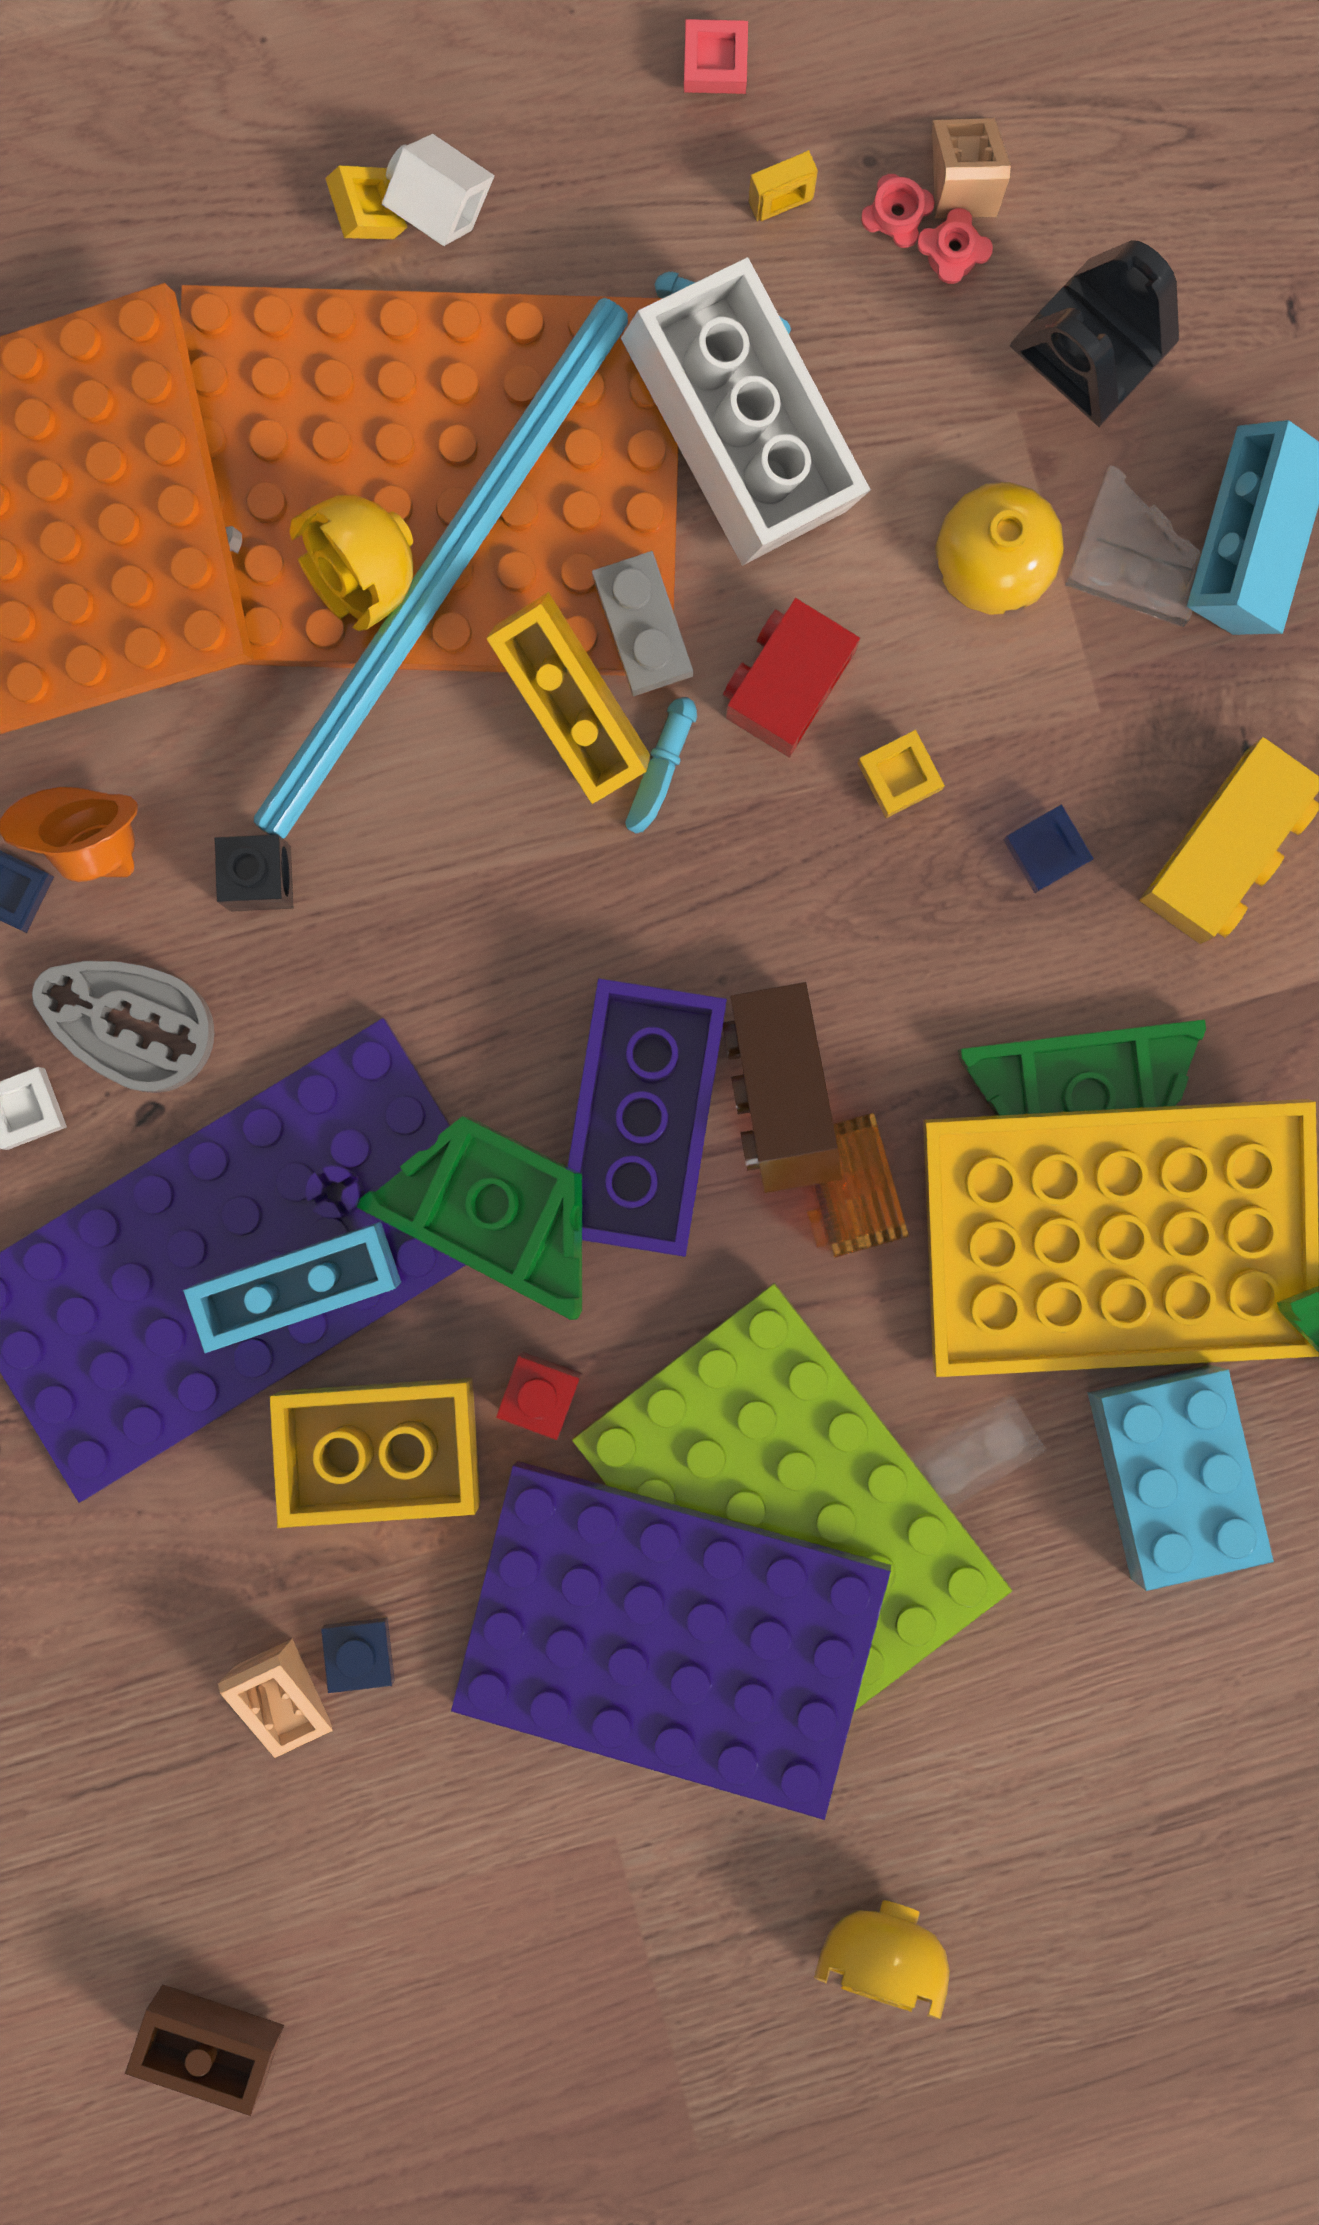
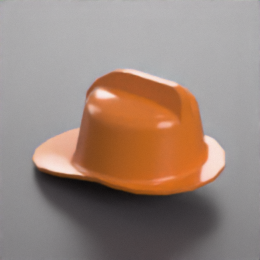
(76, 829)

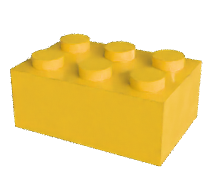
(375, 1452)

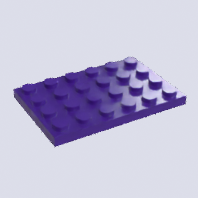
(671, 1639)

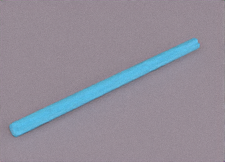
(441, 569)

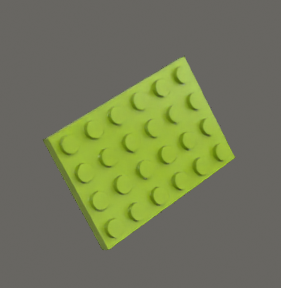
(782, 1440)

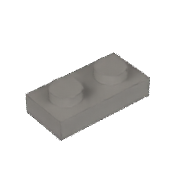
(642, 623)

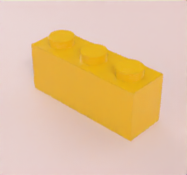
(569, 698)
(1234, 843)

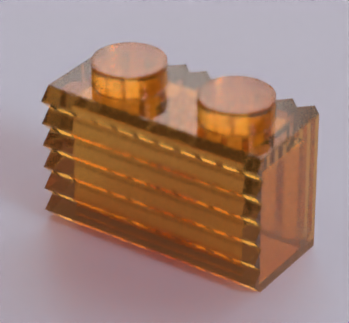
(863, 1205)

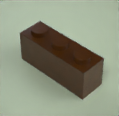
(782, 1088)

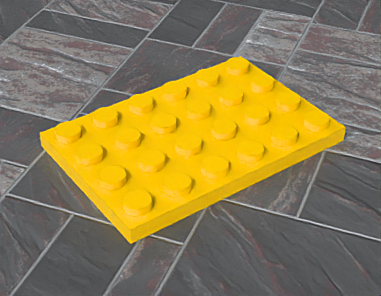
(1120, 1236)

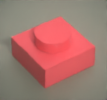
(715, 56)

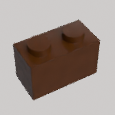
(204, 2049)

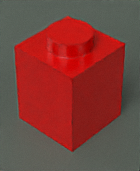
(539, 1395)

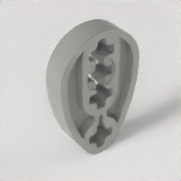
(122, 1058)

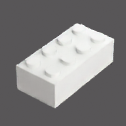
(744, 410)

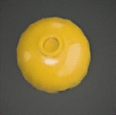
(999, 547)
(355, 557)
(887, 1958)

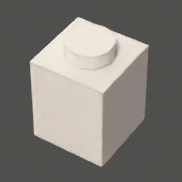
(436, 188)

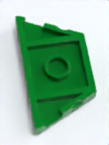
(1086, 1070)
(493, 1211)

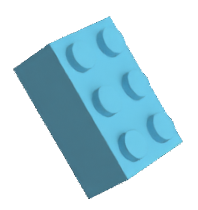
(1180, 1477)

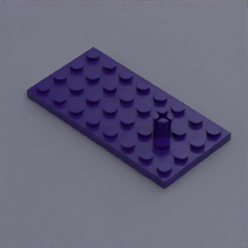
(97, 1299)

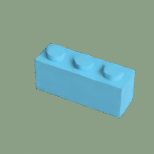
(1259, 530)
(292, 1287)

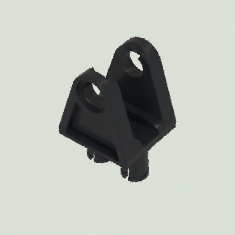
(1105, 328)

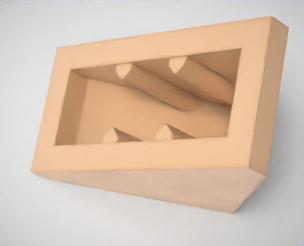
(969, 166)
(276, 1699)

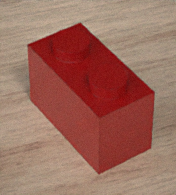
(790, 677)

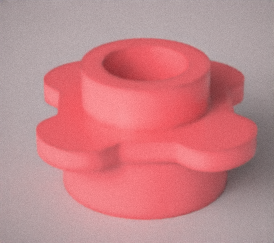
(900, 192)
(952, 264)

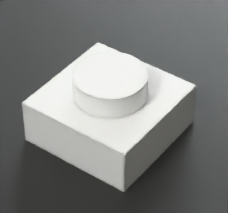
(28, 1108)

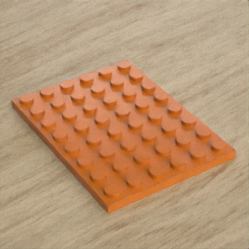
(407, 410)

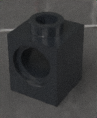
(253, 873)

